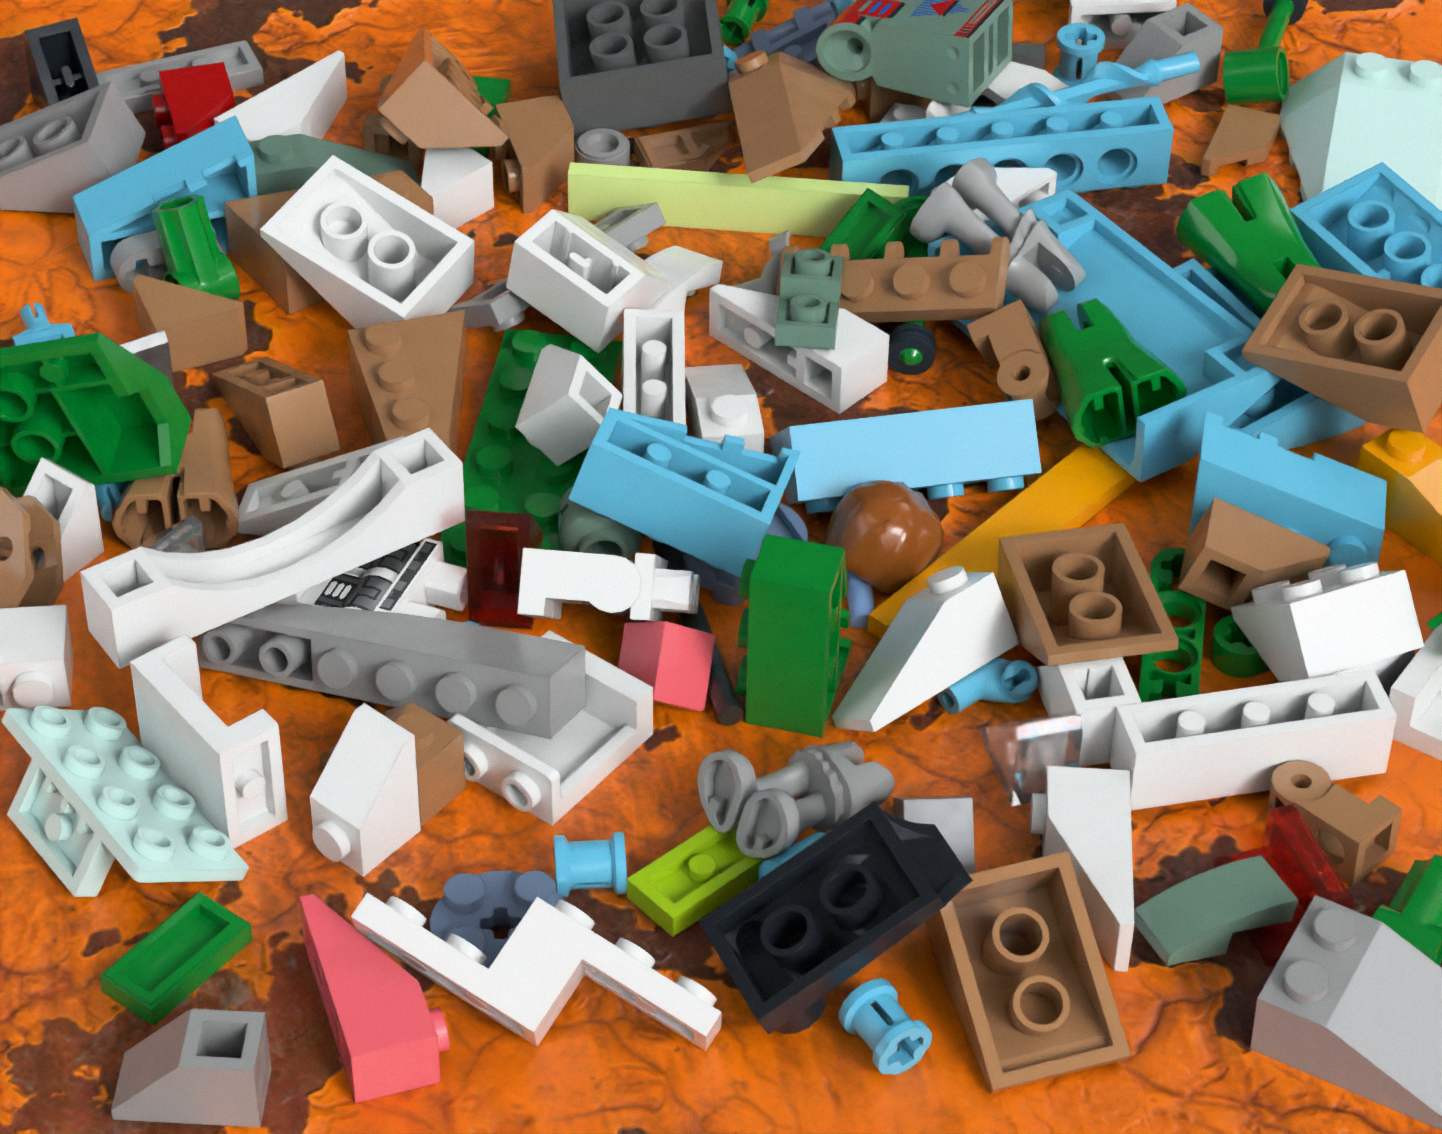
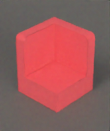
(670, 660)

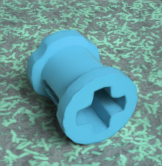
(1077, 57)
(590, 864)
(885, 1026)

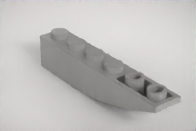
(404, 658)

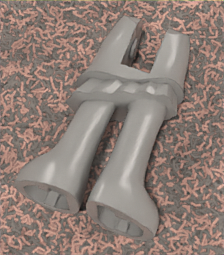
(1035, 253)
(824, 779)

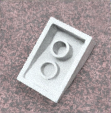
(370, 248)

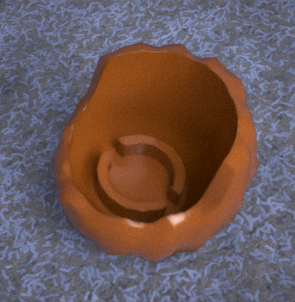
(885, 533)

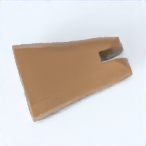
(198, 490)

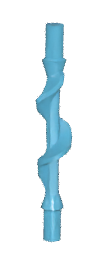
(1101, 79)

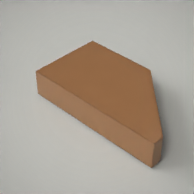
(1241, 136)
(685, 148)

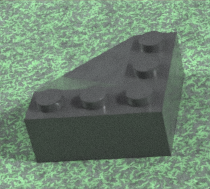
(640, 62)

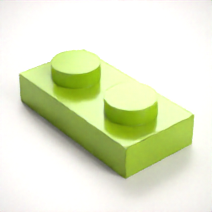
(692, 879)

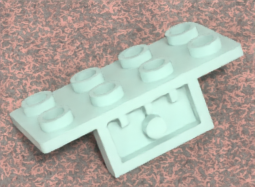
(106, 798)

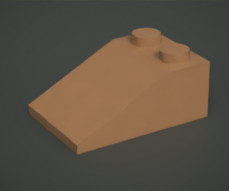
(1356, 344)
(1081, 595)
(1027, 974)

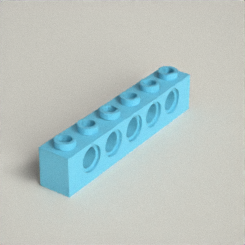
(1084, 143)

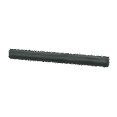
(720, 685)

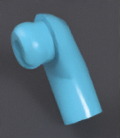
(995, 682)

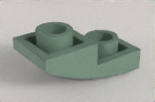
(809, 299)
(1204, 911)

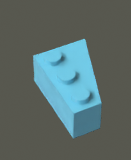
(209, 164)
(683, 488)
(1302, 494)

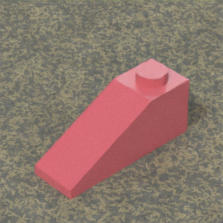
(373, 1007)

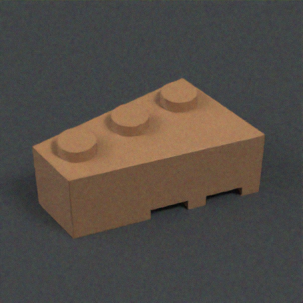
(265, 265)
(410, 376)

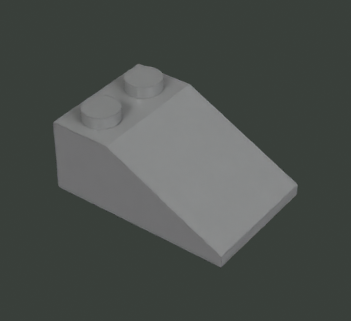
(66, 150)
(1356, 1011)

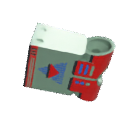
(921, 46)

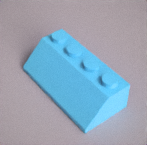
(922, 449)

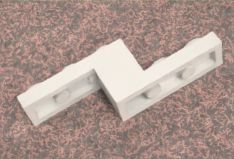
(540, 969)

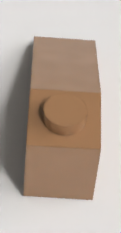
(280, 411)

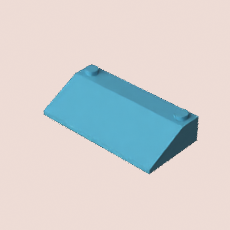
(1164, 316)

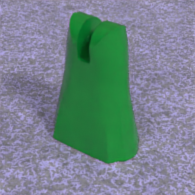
(1248, 238)
(1104, 373)

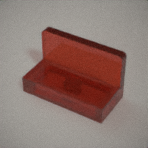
(1303, 868)

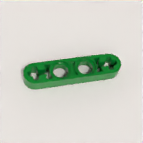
(1159, 683)

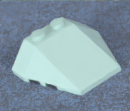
(1362, 115)

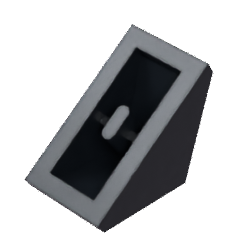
(58, 62)

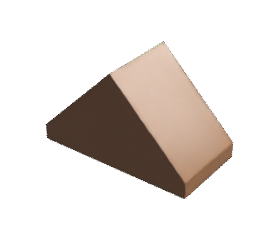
(196, 323)

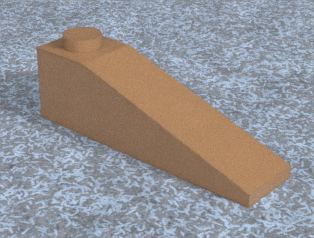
(437, 101)
(783, 109)

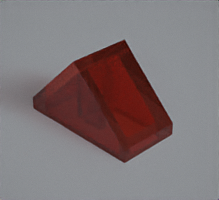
(495, 563)

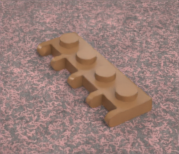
(921, 286)

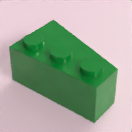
(793, 634)

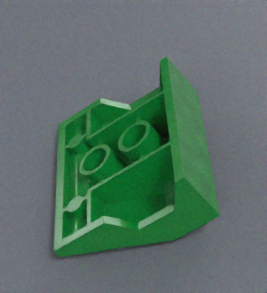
(87, 411)

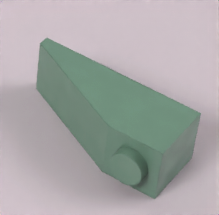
(291, 160)

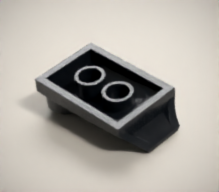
(831, 913)

